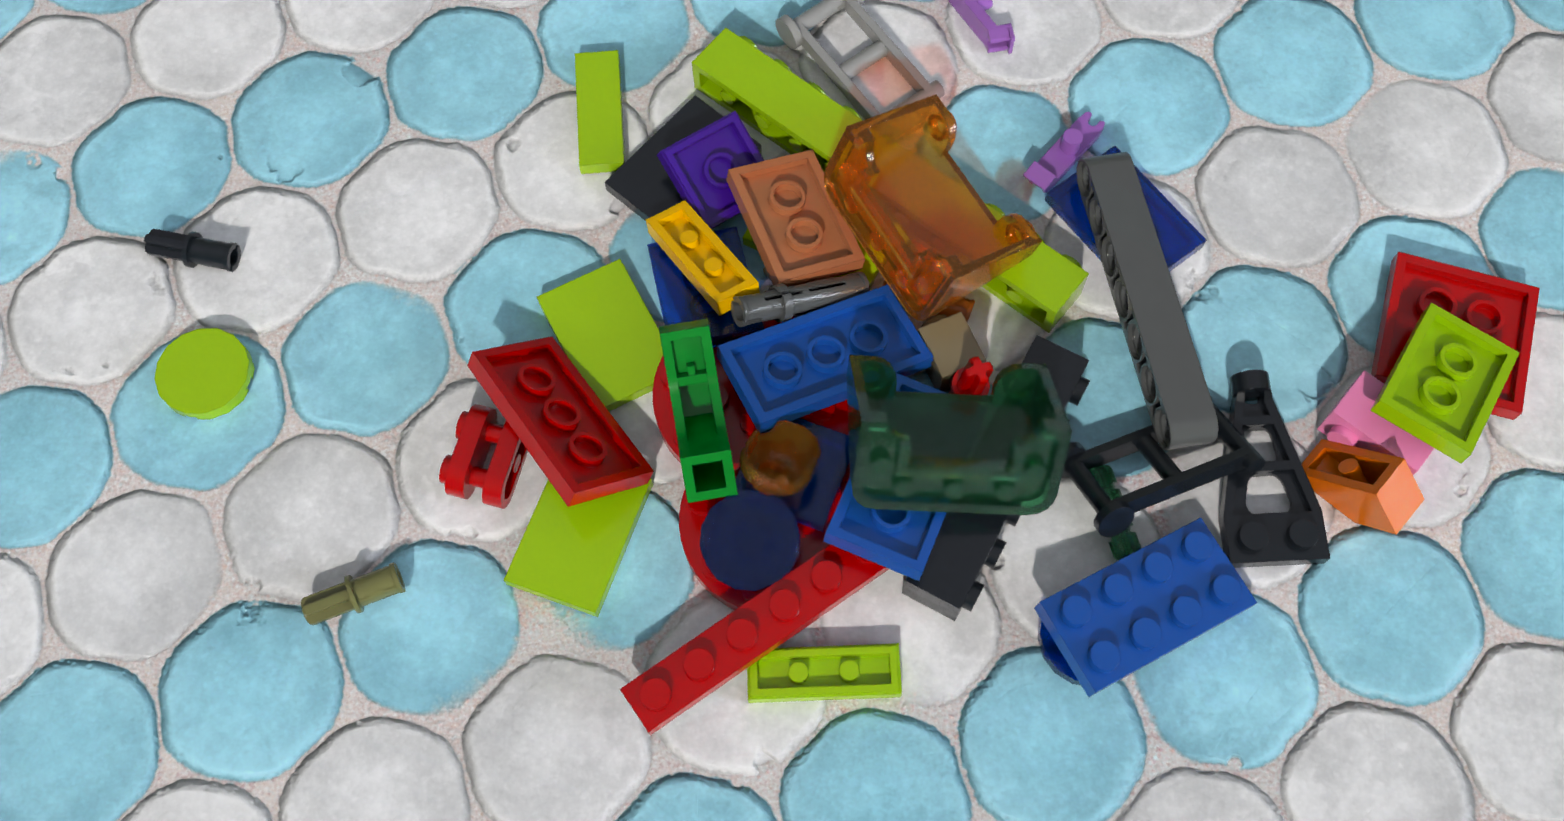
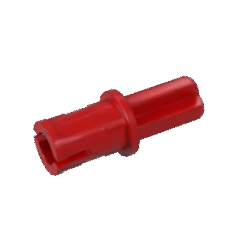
(972, 378)

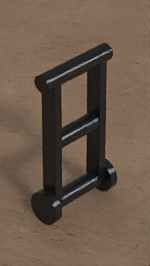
(1117, 514)

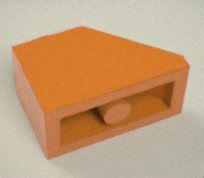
(1364, 484)

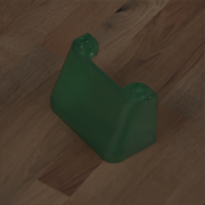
(955, 448)

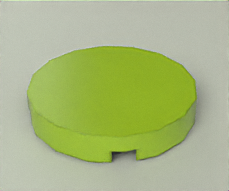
(204, 373)

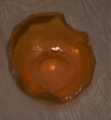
(780, 459)

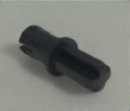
(193, 249)

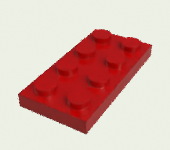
(560, 420)

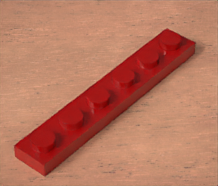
(747, 635)

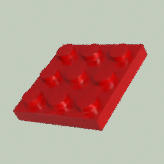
(1482, 300)

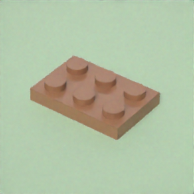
(794, 219)

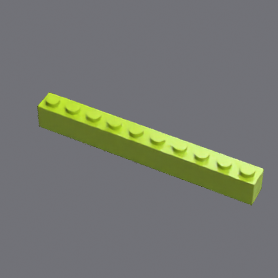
(804, 118)

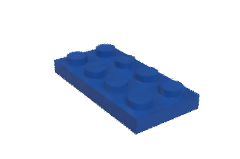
(805, 360)
(886, 537)
(1144, 606)

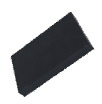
(642, 179)

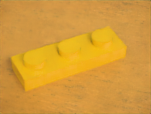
(701, 256)

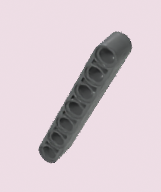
(1146, 302)

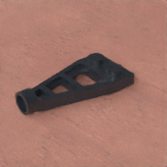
(1269, 538)

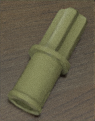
(352, 594)

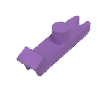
(993, 36)
(1064, 153)

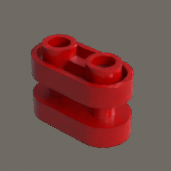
(464, 468)

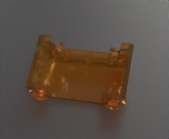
(920, 210)

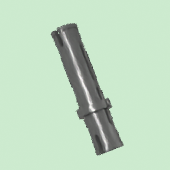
(784, 302)

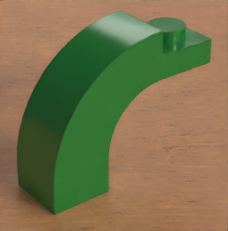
(698, 411)

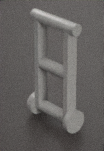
(796, 34)

